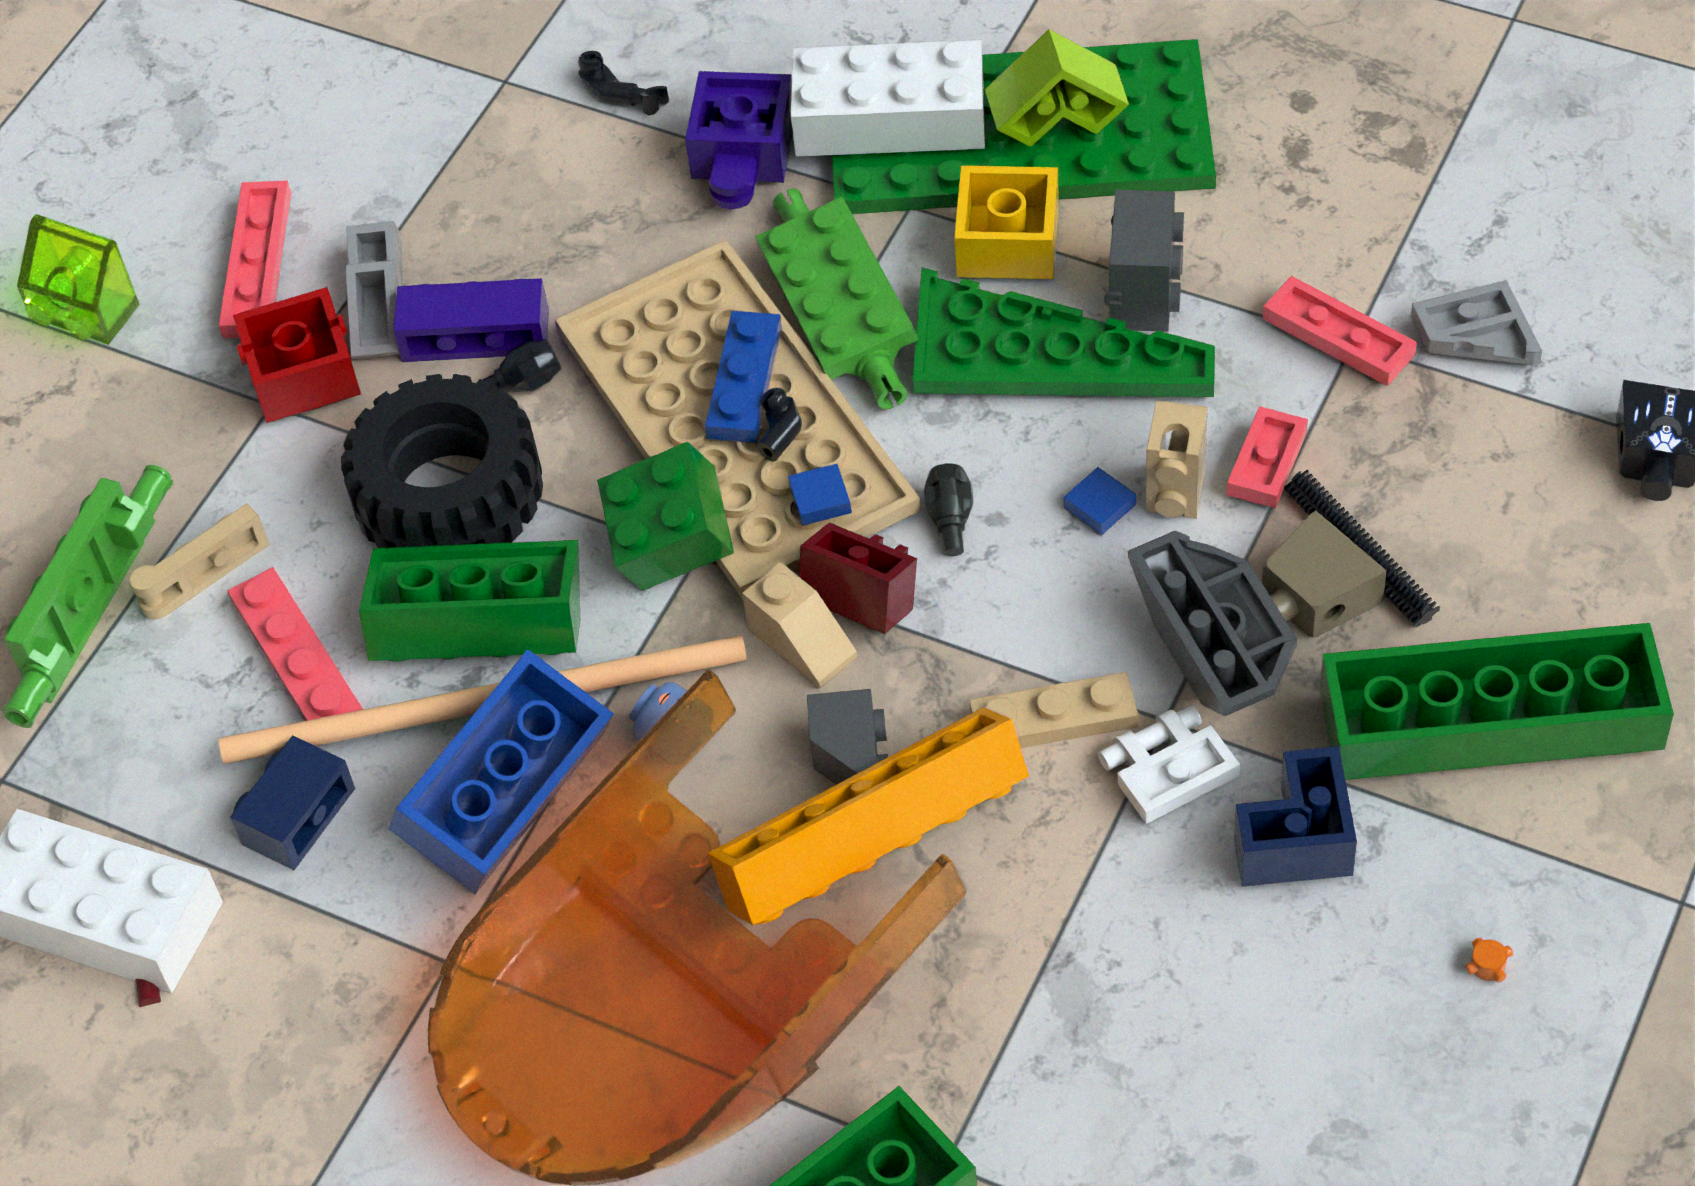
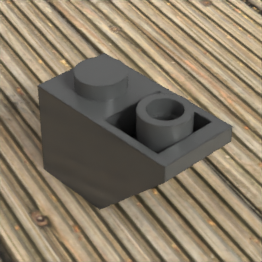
(844, 733)

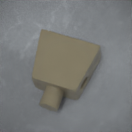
(1322, 577)

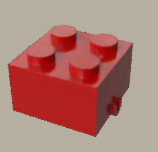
(296, 354)

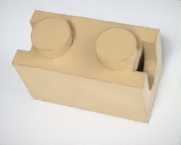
(1178, 473)

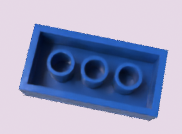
(500, 771)

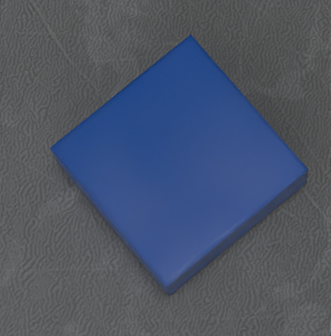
(819, 494)
(1099, 501)

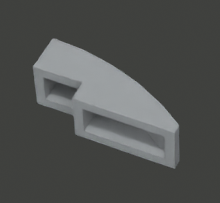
(372, 285)

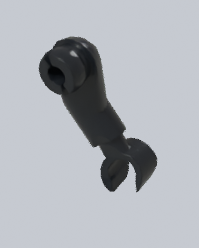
(612, 91)

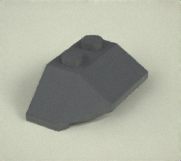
(1214, 620)

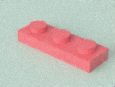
(1339, 330)

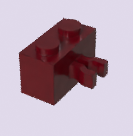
(859, 576)

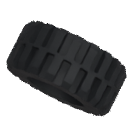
(435, 422)

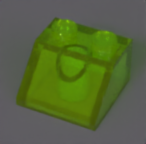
(75, 281)

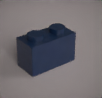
(292, 802)

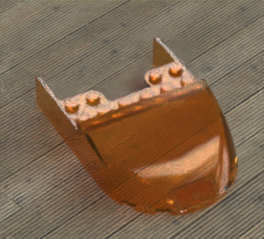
(620, 1012)

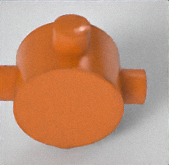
(1489, 960)

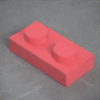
(1267, 457)

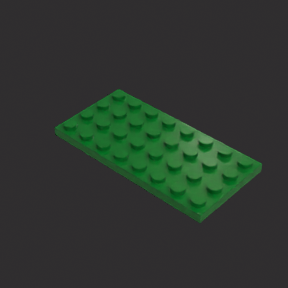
(1149, 146)

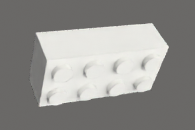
(887, 98)
(102, 900)

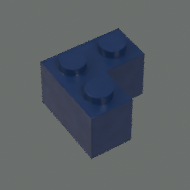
(1306, 832)

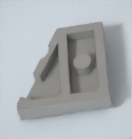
(1477, 325)

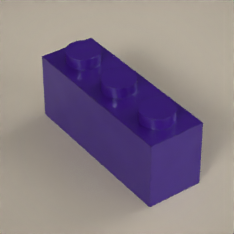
(469, 319)

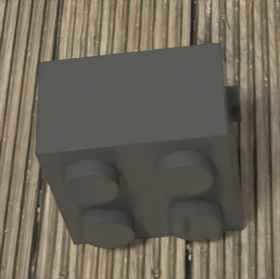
(1145, 259)

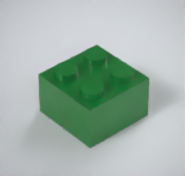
(665, 516)

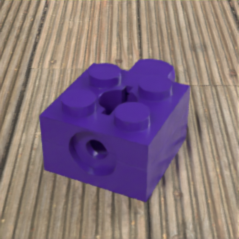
(739, 133)

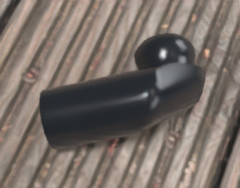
(783, 422)

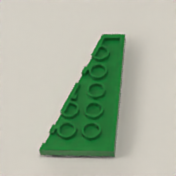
(1038, 347)

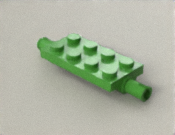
(838, 293)
(78, 588)

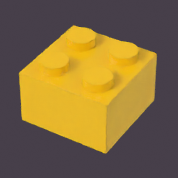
(1007, 222)

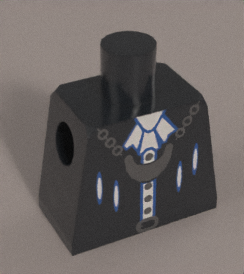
(1656, 437)

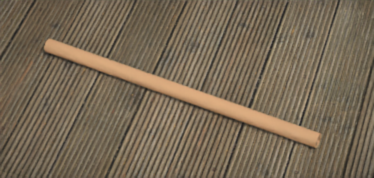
(467, 701)

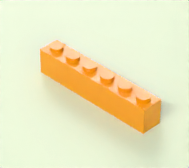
(868, 816)

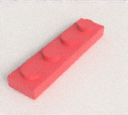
(255, 250)
(292, 647)

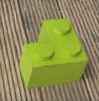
(1052, 83)

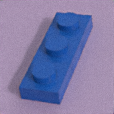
(743, 376)

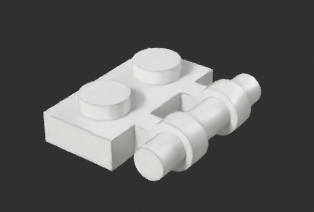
(1175, 774)

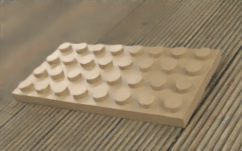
(656, 366)

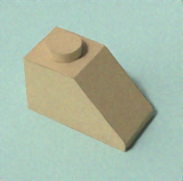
(797, 625)

